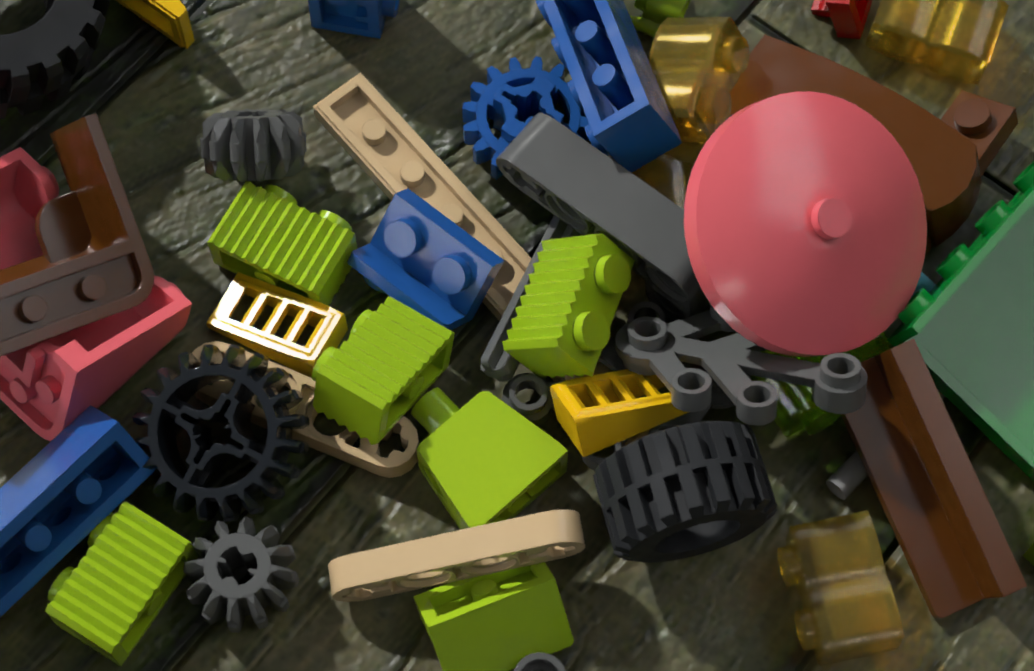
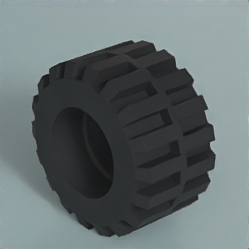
(684, 491)

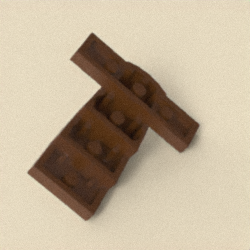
(944, 153)

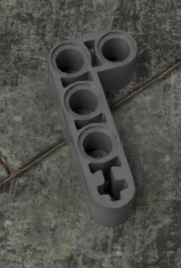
(605, 198)

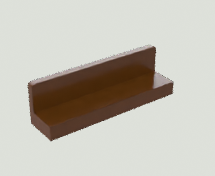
(929, 486)

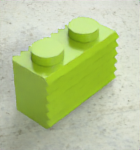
(284, 244)
(569, 305)
(381, 369)
(119, 582)

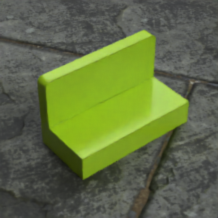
(495, 619)

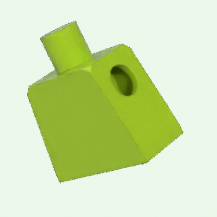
(484, 457)

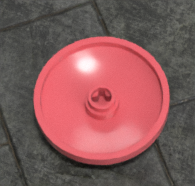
(805, 224)

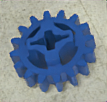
(511, 103)

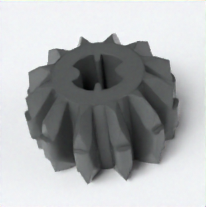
(253, 145)
(219, 589)

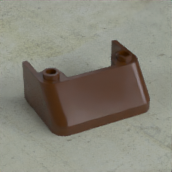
(89, 246)

